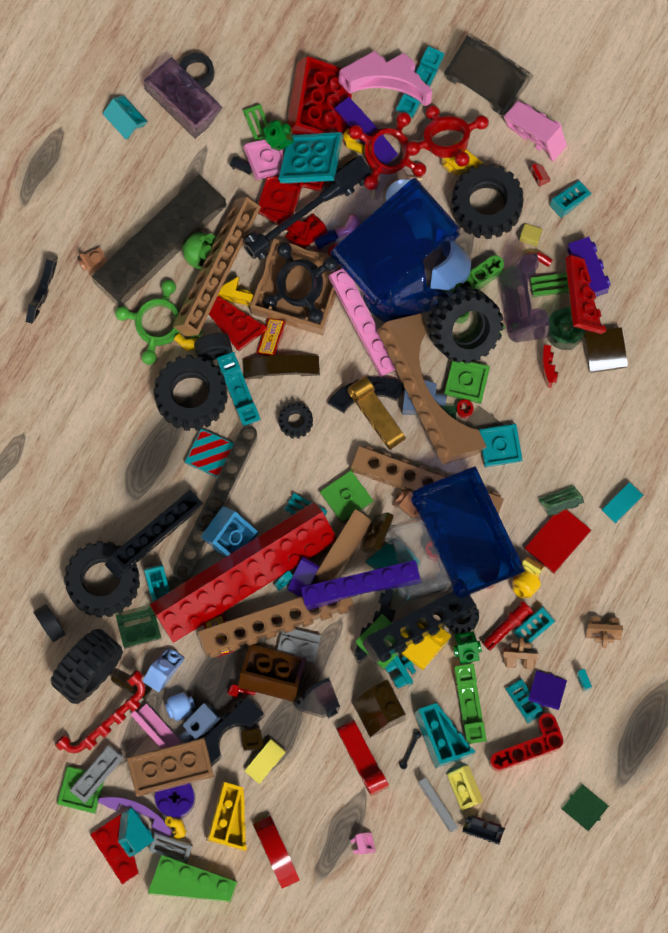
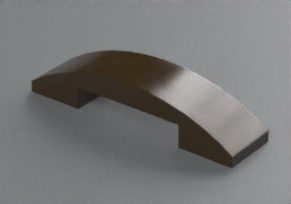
(281, 365)

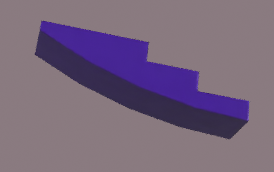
(354, 115)

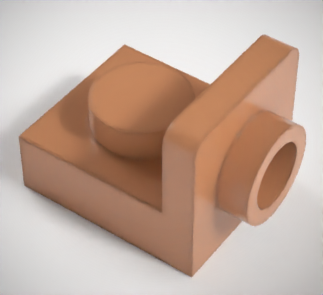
(92, 261)
(404, 502)

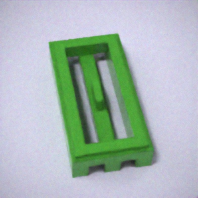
(252, 109)
(551, 284)

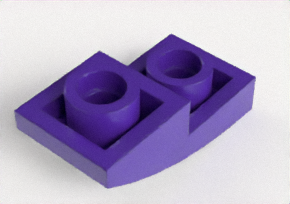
(303, 576)

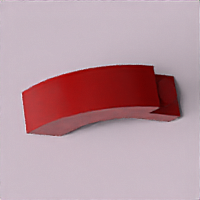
(276, 852)

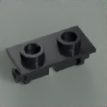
(475, 827)

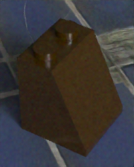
(379, 708)

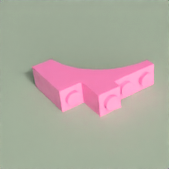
(395, 74)

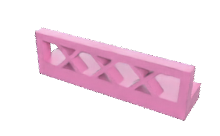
(155, 727)

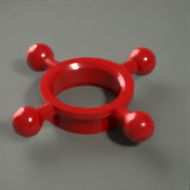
(442, 124)
(371, 182)

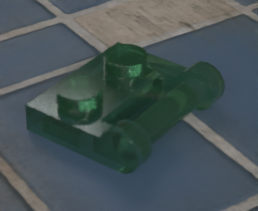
(139, 633)

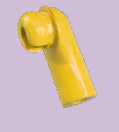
(352, 144)
(186, 344)

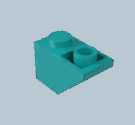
(133, 833)

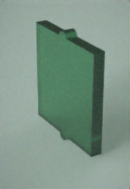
(585, 807)

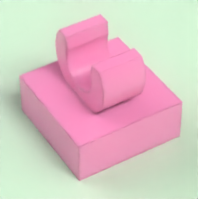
(365, 843)

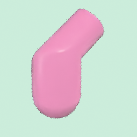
(351, 225)

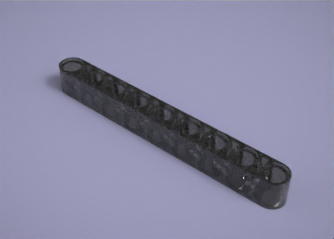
(216, 494)

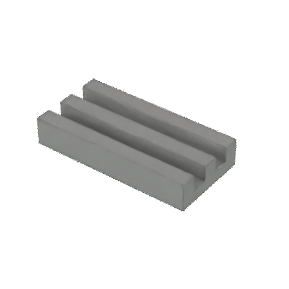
(188, 846)

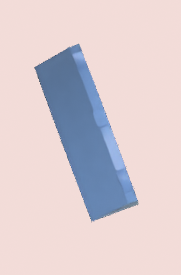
(453, 269)

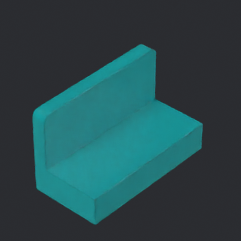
(124, 116)

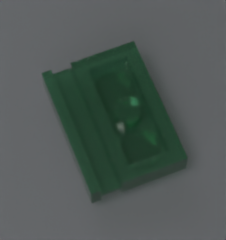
(561, 500)

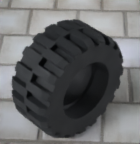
(487, 178)
(483, 336)
(190, 368)
(99, 605)
(86, 666)

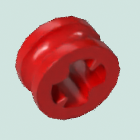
(469, 404)

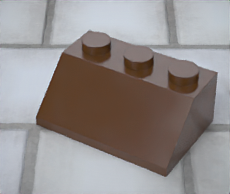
(272, 673)

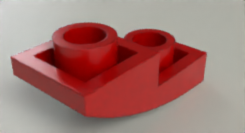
(549, 373)

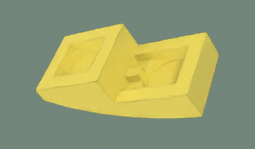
(533, 566)
(265, 761)

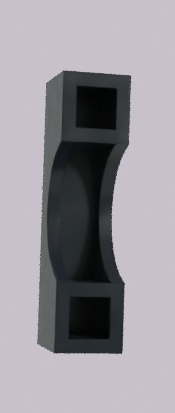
(244, 715)

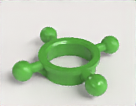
(122, 313)

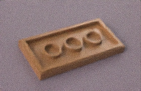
(170, 767)

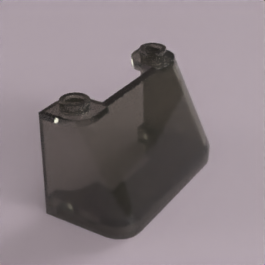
(488, 73)

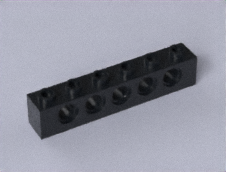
(153, 534)
(381, 652)

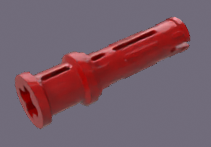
(514, 619)

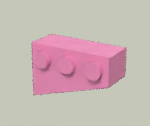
(537, 128)

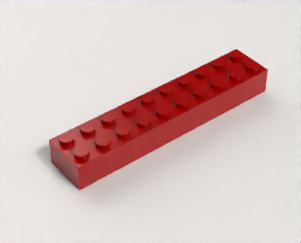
(243, 572)

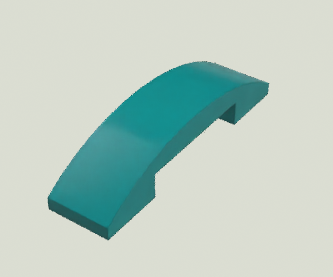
(427, 71)
(238, 389)

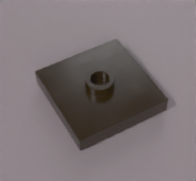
(377, 532)

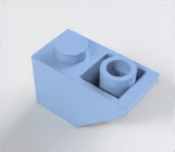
(163, 669)

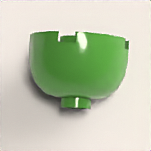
(197, 248)

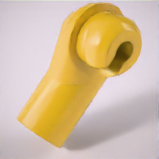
(178, 824)

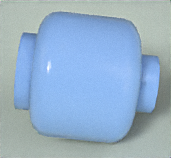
(179, 706)

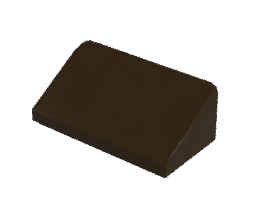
(120, 678)

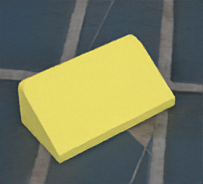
(465, 787)

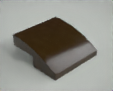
(606, 350)

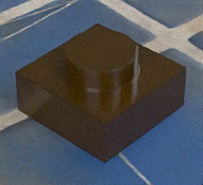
(252, 739)

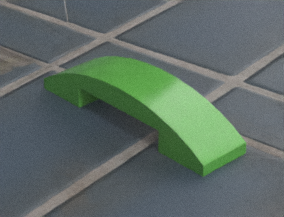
(470, 704)

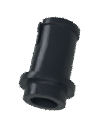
(241, 165)

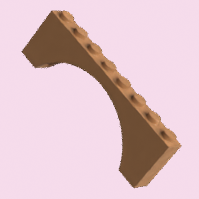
(449, 437)

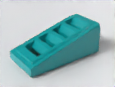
(561, 207)
(546, 614)
(536, 713)

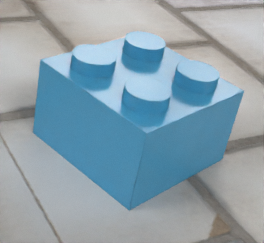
(228, 532)

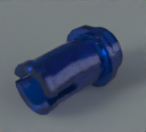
(326, 239)

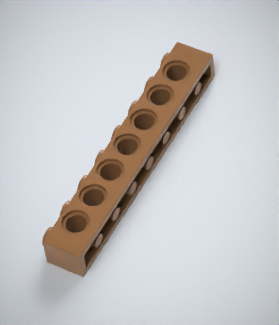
(216, 267)
(397, 480)
(213, 649)

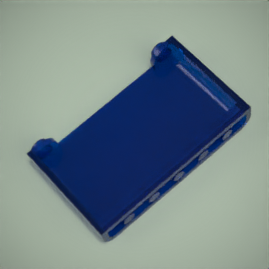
(394, 240)
(467, 532)

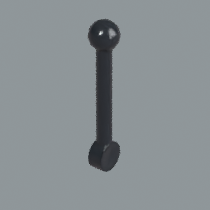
(403, 765)

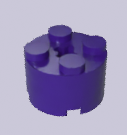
(182, 807)

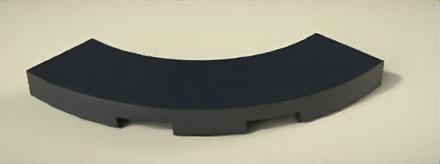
(42, 291)
(383, 387)

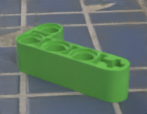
(482, 269)

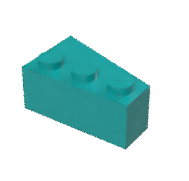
(441, 737)

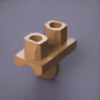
(603, 632)
(529, 656)

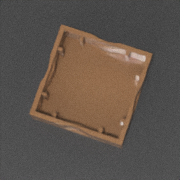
(298, 286)

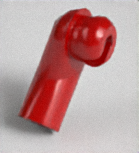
(544, 259)

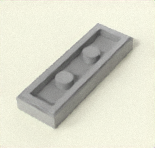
(96, 774)
(438, 806)

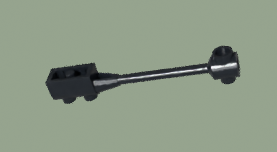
(345, 179)

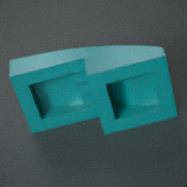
(622, 502)

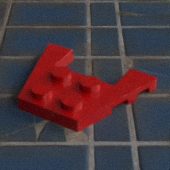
(280, 202)

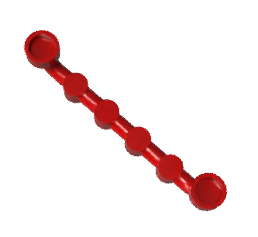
(104, 727)

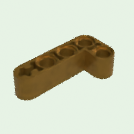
(375, 412)

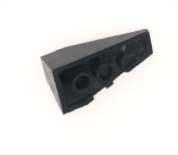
(319, 700)

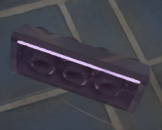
(182, 97)

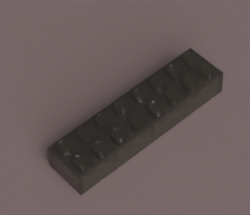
(159, 241)

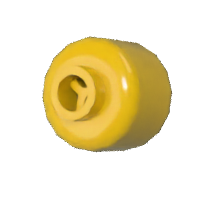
(526, 585)

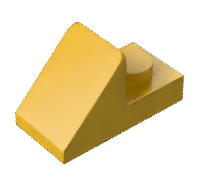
(230, 293)

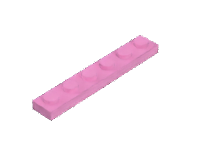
(362, 321)

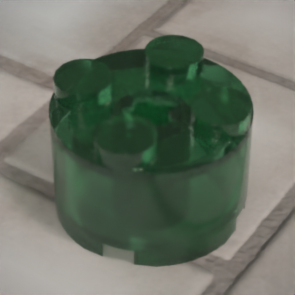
(560, 338)

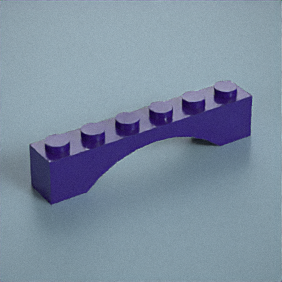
(366, 582)

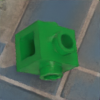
(278, 135)
(467, 647)

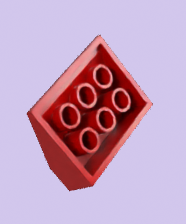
(314, 98)

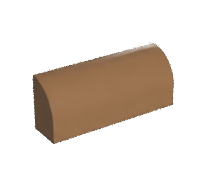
(344, 547)

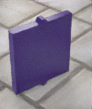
(547, 690)

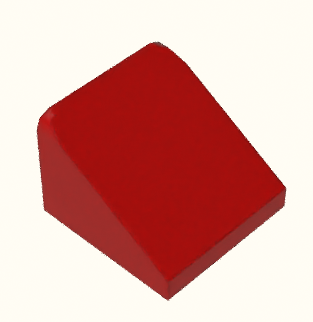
(540, 174)

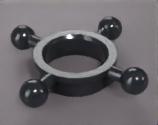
(329, 264)

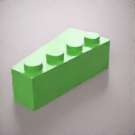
(186, 881)

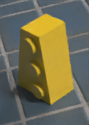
(228, 819)

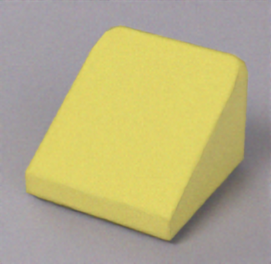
(530, 235)

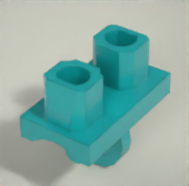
(404, 677)

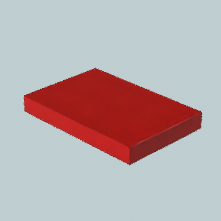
(557, 540)

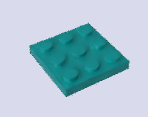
(311, 158)

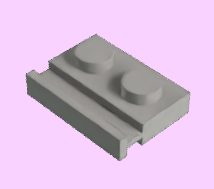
(300, 644)

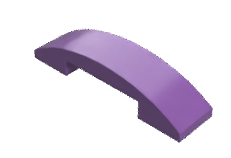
(114, 803)

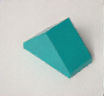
(157, 581)

